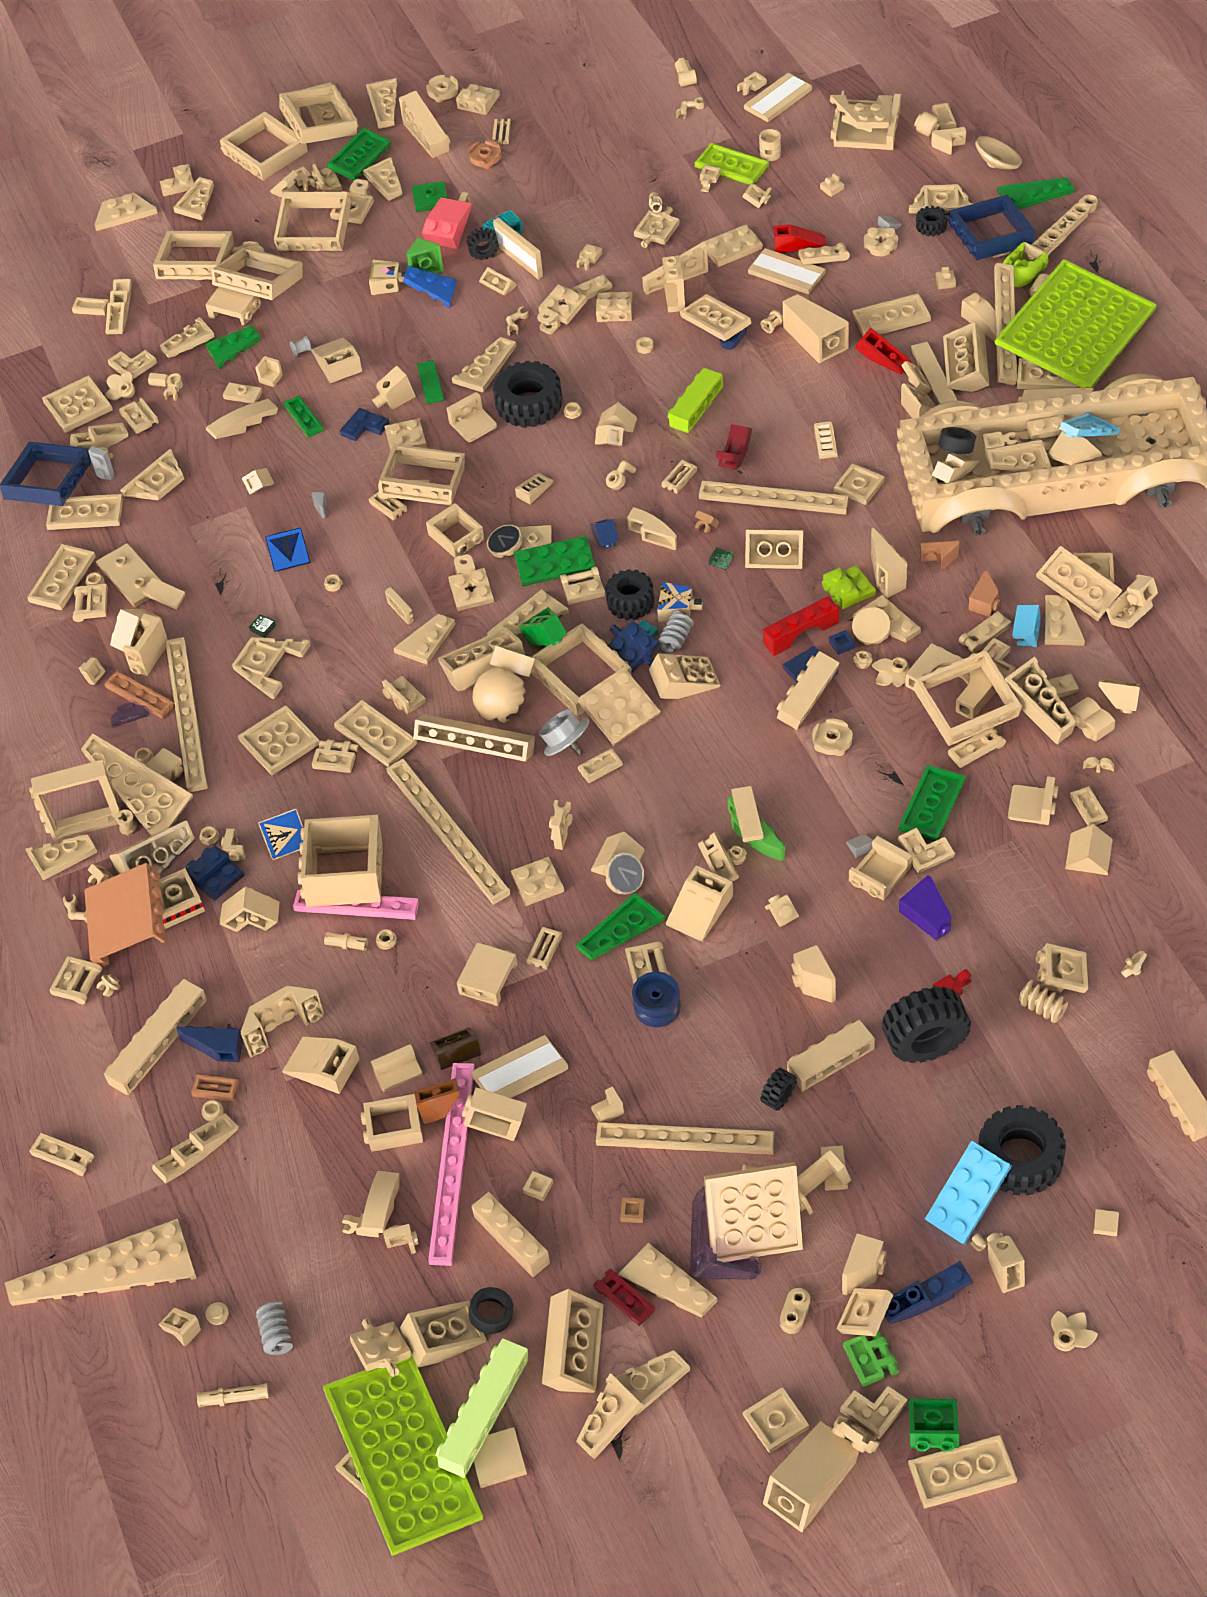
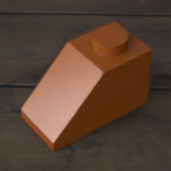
(436, 1100)

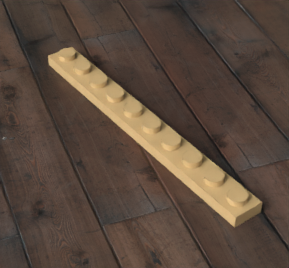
(186, 715)
(448, 832)

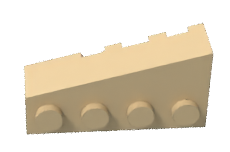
(423, 125)
(1041, 701)

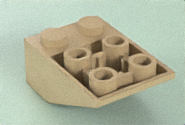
(337, 359)
(888, 566)
(682, 675)
(700, 903)
(323, 1062)

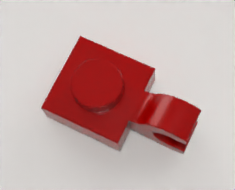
(956, 983)

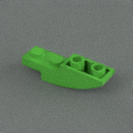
(768, 845)

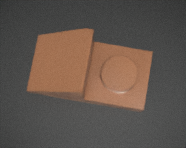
(942, 551)

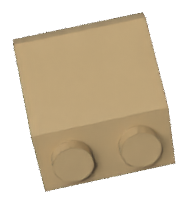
(814, 974)
(863, 1264)

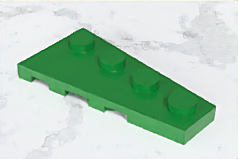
(620, 926)

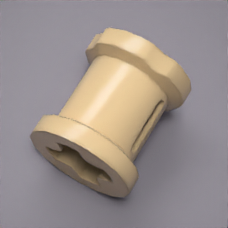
(772, 321)
(126, 822)

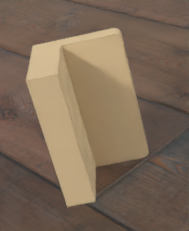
(396, 1068)

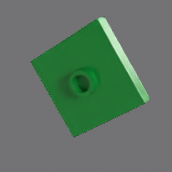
(428, 195)

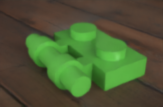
(864, 1360)

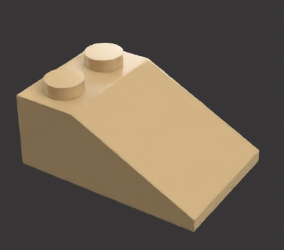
(440, 1333)

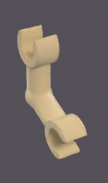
(697, 103)
(511, 318)
(72, 913)

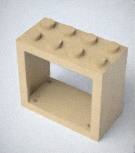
(340, 835)

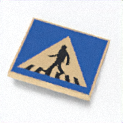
(282, 834)

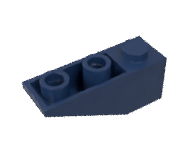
(217, 1043)

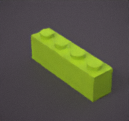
(695, 400)

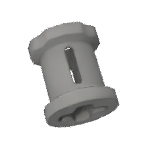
(300, 346)

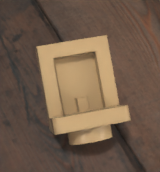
(756, 195)
(230, 846)
(782, 909)
(400, 1235)

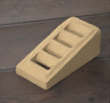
(822, 430)
(529, 497)

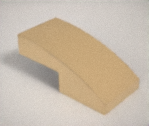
(512, 661)

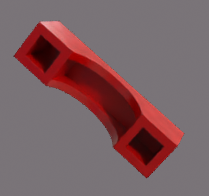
(782, 633)

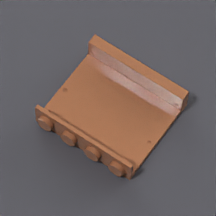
(123, 912)

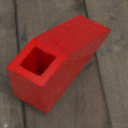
(793, 238)

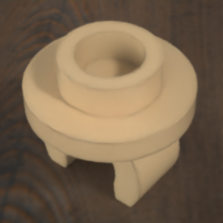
(110, 983)

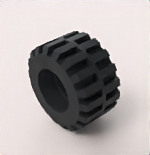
(629, 605)

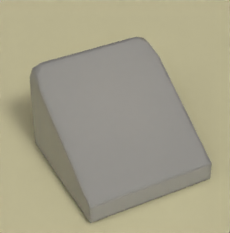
(888, 222)
(320, 503)
(860, 845)

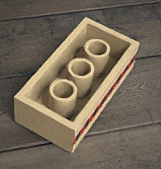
(179, 898)

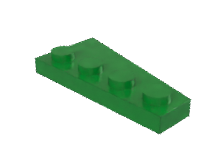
(1036, 192)

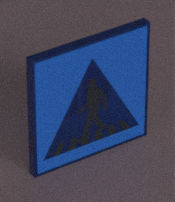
(287, 549)

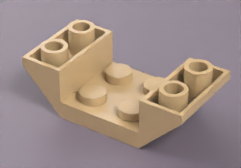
(275, 1010)

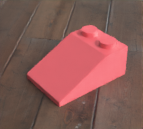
(447, 222)

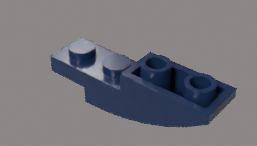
(928, 1294)

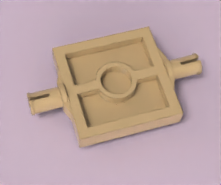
(656, 227)
(380, 1346)

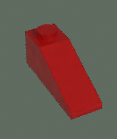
(881, 351)

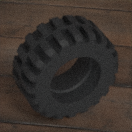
(527, 409)
(926, 1024)
(1033, 1126)

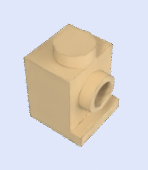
(1138, 590)

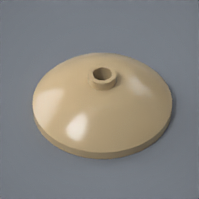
(998, 153)

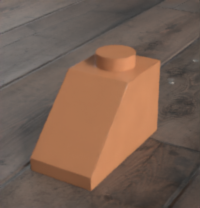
(984, 596)

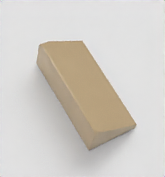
(497, 281)

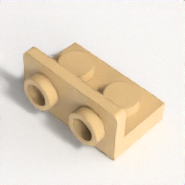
(326, 180)
(403, 694)

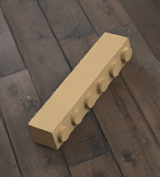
(474, 737)
(155, 1037)

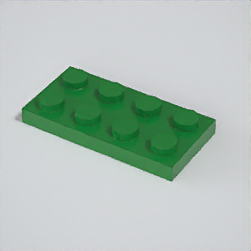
(359, 154)
(553, 559)
(932, 802)

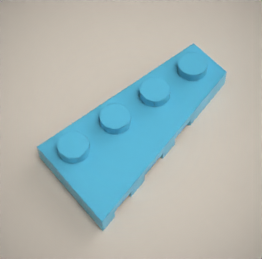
(1088, 426)

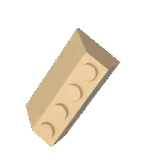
(966, 359)
(471, 661)
(572, 1343)

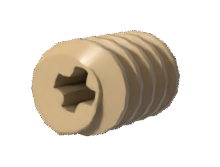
(1042, 1002)

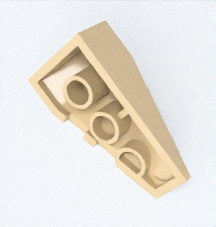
(982, 311)
(154, 850)

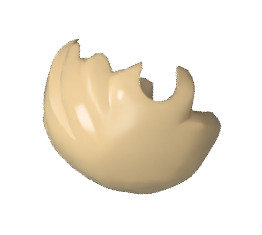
(498, 694)

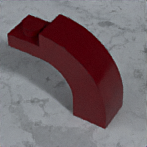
(735, 448)

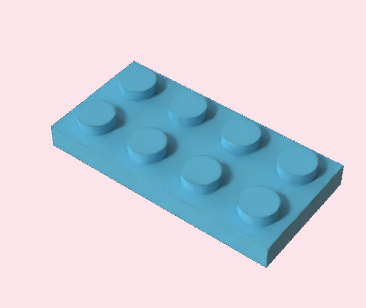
(968, 1192)

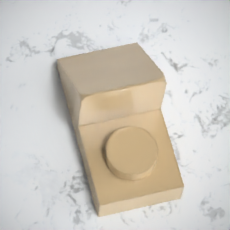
(945, 139)
(285, 185)
(182, 1325)

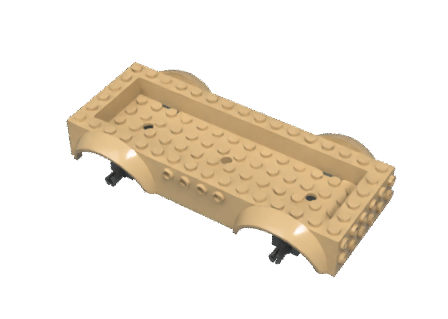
(1156, 447)

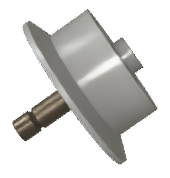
(562, 732)

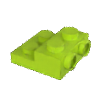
(847, 586)

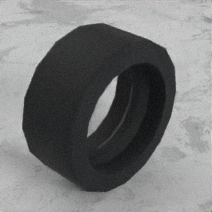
(957, 440)
(491, 1326)

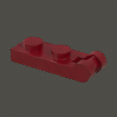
(624, 1297)

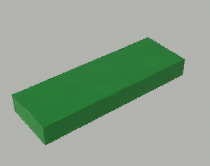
(430, 382)
(303, 416)

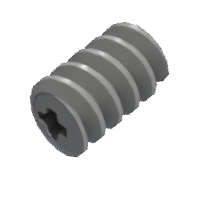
(675, 632)
(274, 1328)

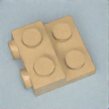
(477, 99)
(614, 306)
(1062, 969)

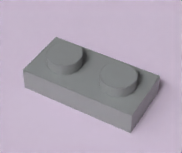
(101, 463)

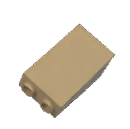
(815, 328)
(809, 1476)

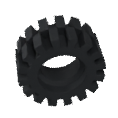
(931, 221)
(480, 236)
(778, 1089)

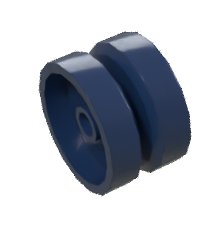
(656, 999)

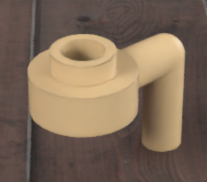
(619, 480)

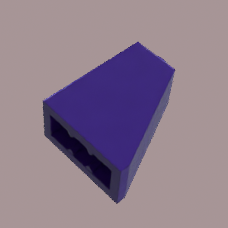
(926, 909)

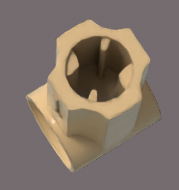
(686, 75)

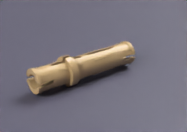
(239, 1394)

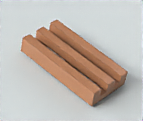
(215, 1091)

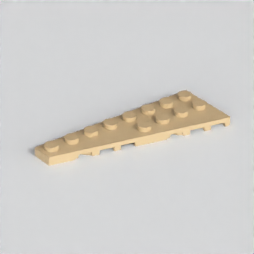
(136, 1260)

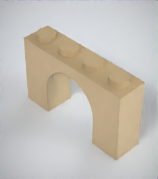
(975, 694)

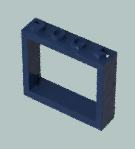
(996, 245)
(11, 484)

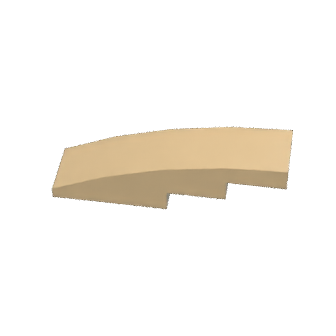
(118, 307)
(239, 419)
(196, 1148)

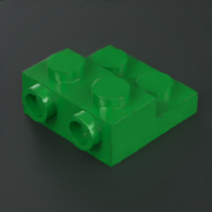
(933, 1423)

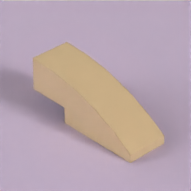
(99, 436)
(954, 467)
(651, 529)
(380, 1201)

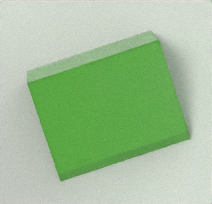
(425, 256)

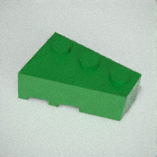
(543, 629)

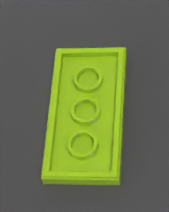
(733, 163)

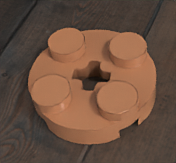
(485, 154)

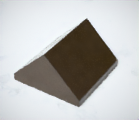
(456, 1048)

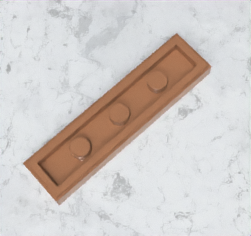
(140, 694)

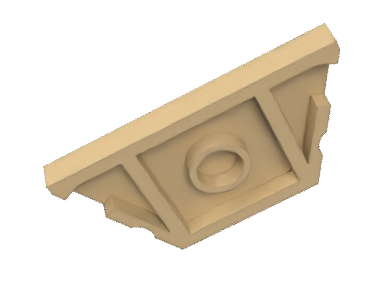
(944, 196)
(123, 210)
(156, 479)

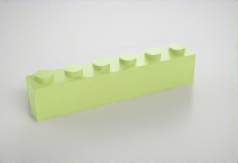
(482, 1407)

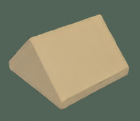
(915, 401)
(1073, 450)
(616, 845)
(1089, 850)

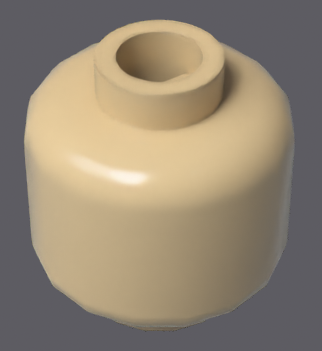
(926, 123)

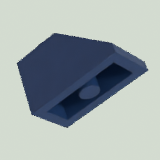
(605, 532)

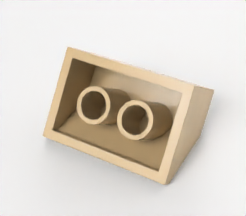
(774, 548)

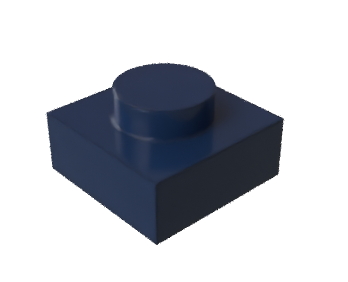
(841, 642)

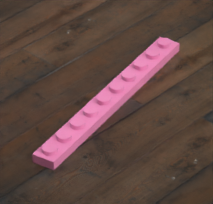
(451, 1171)

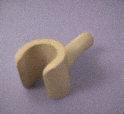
(979, 1242)

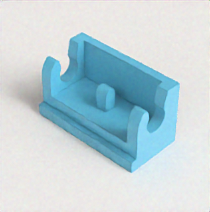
(1027, 625)

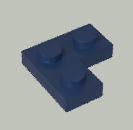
(362, 421)

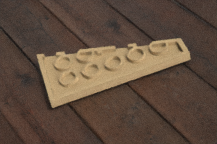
(145, 792)

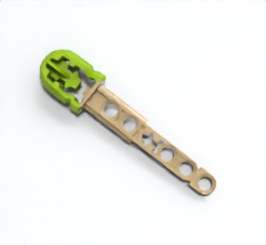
(1032, 259)

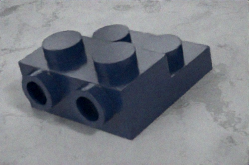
(214, 872)

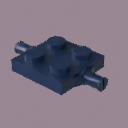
(633, 645)

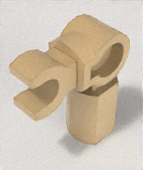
(172, 382)

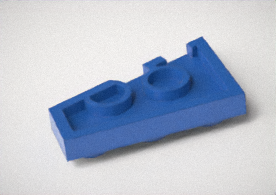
(436, 285)

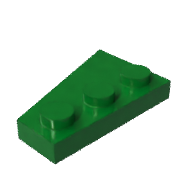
(231, 344)

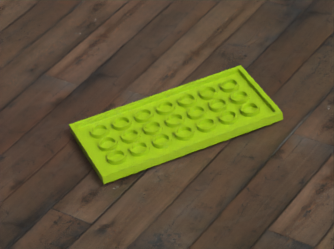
(394, 1445)

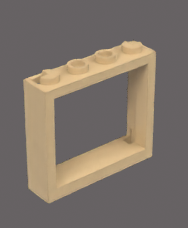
(329, 93)
(276, 162)
(312, 200)
(191, 269)
(226, 273)
(418, 490)
(571, 640)
(979, 724)
(71, 777)

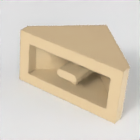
(618, 416)

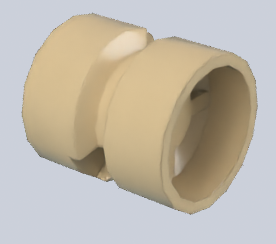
(770, 145)

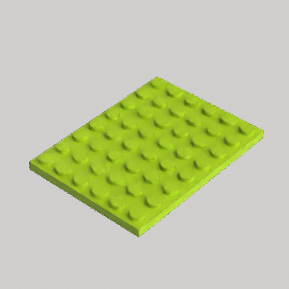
(1076, 324)

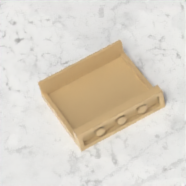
(880, 138)

